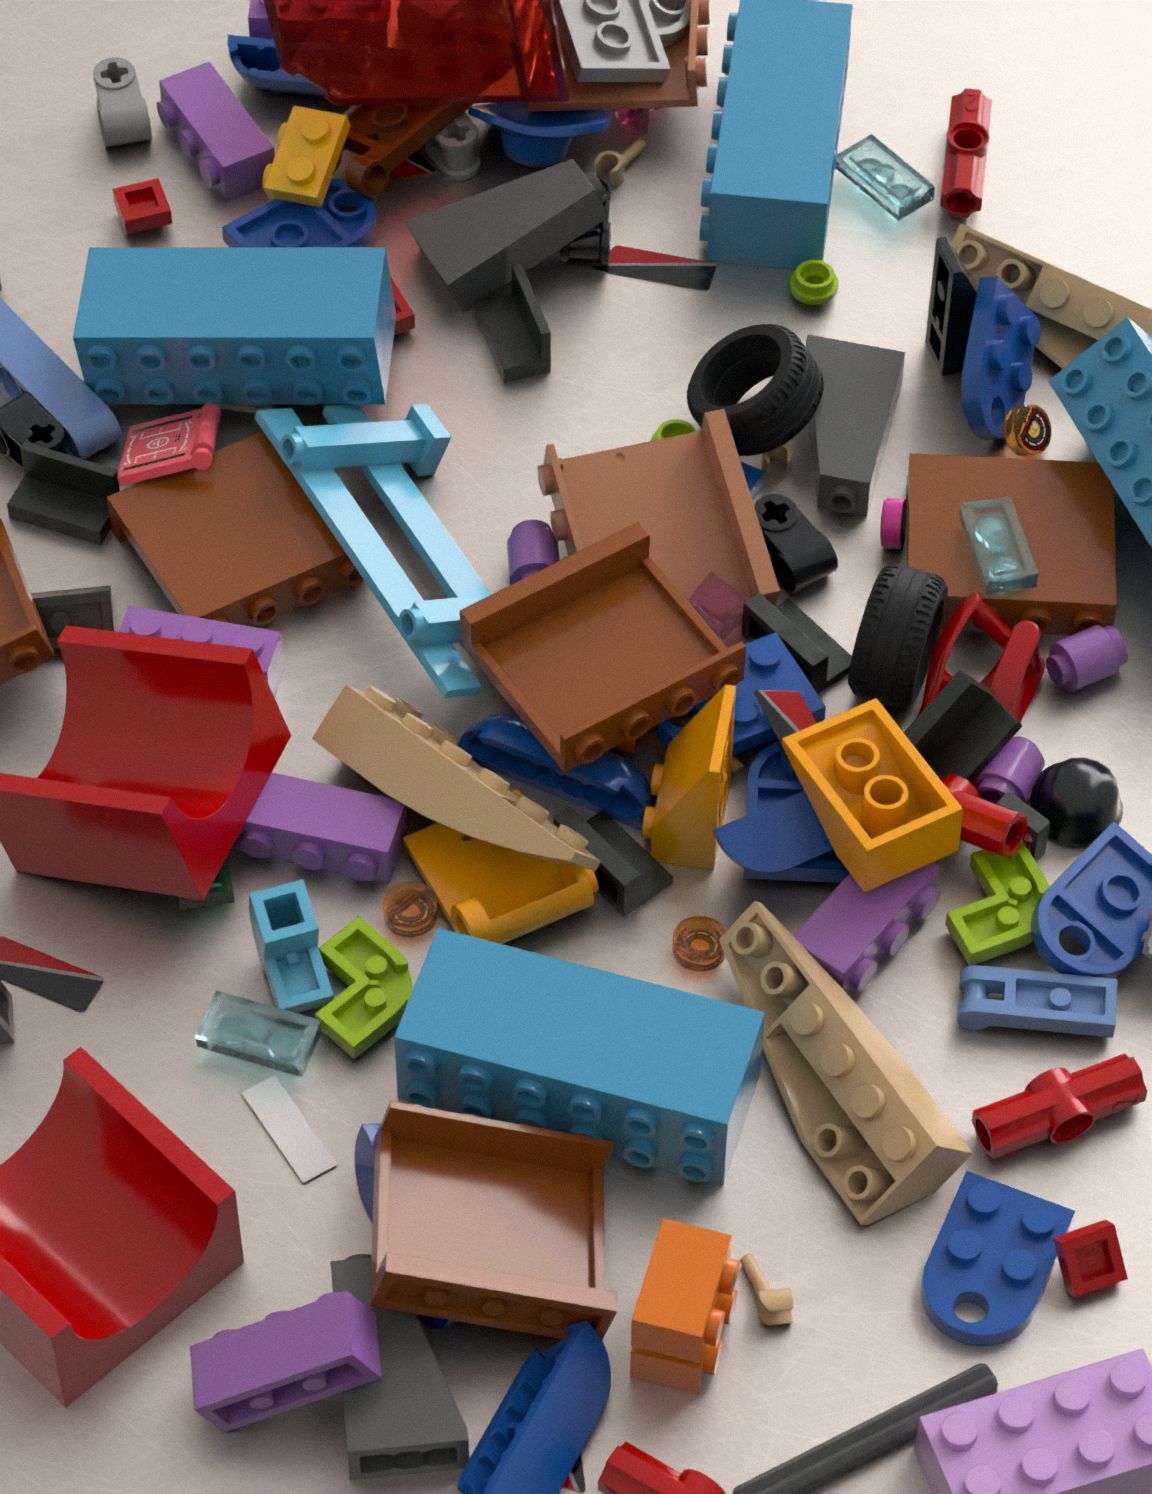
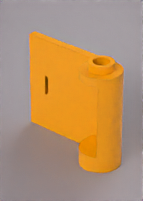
(494, 889)

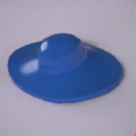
(540, 136)

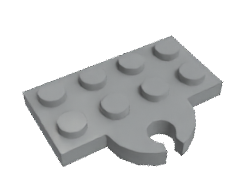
(620, 37)

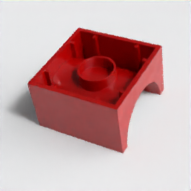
(150, 764)
(104, 1232)

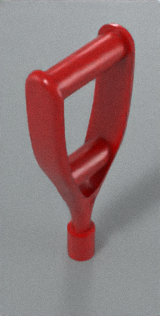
(986, 619)
(1018, 670)

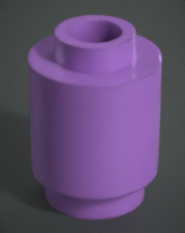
(530, 549)
(1086, 657)
(1011, 770)

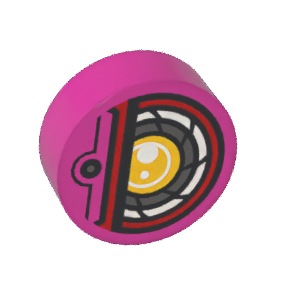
(893, 523)

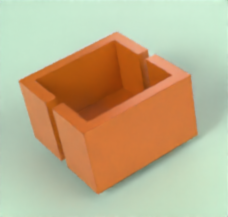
(683, 1307)

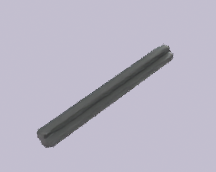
(870, 1436)

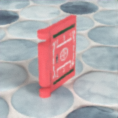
(170, 445)

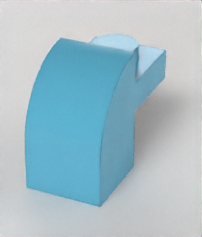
(288, 947)

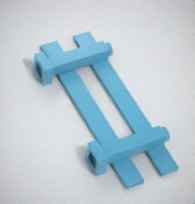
(378, 450)

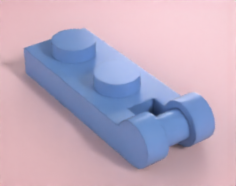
(1037, 1001)

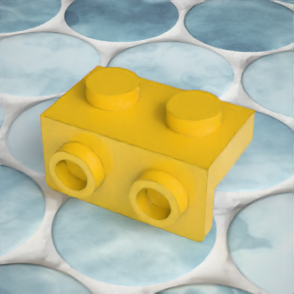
(306, 156)

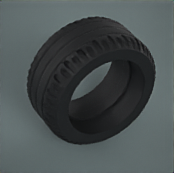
(742, 362)
(897, 635)

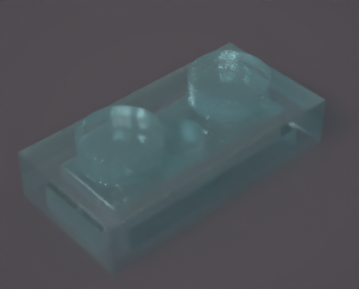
(885, 177)
(998, 545)
(258, 1033)

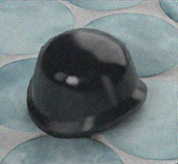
(1078, 800)

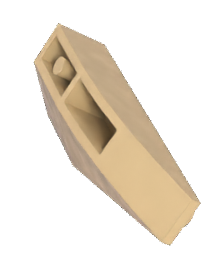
(1069, 307)
(440, 780)
(840, 1077)

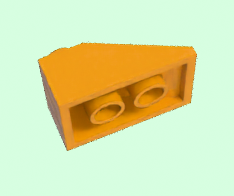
(693, 787)
(874, 794)

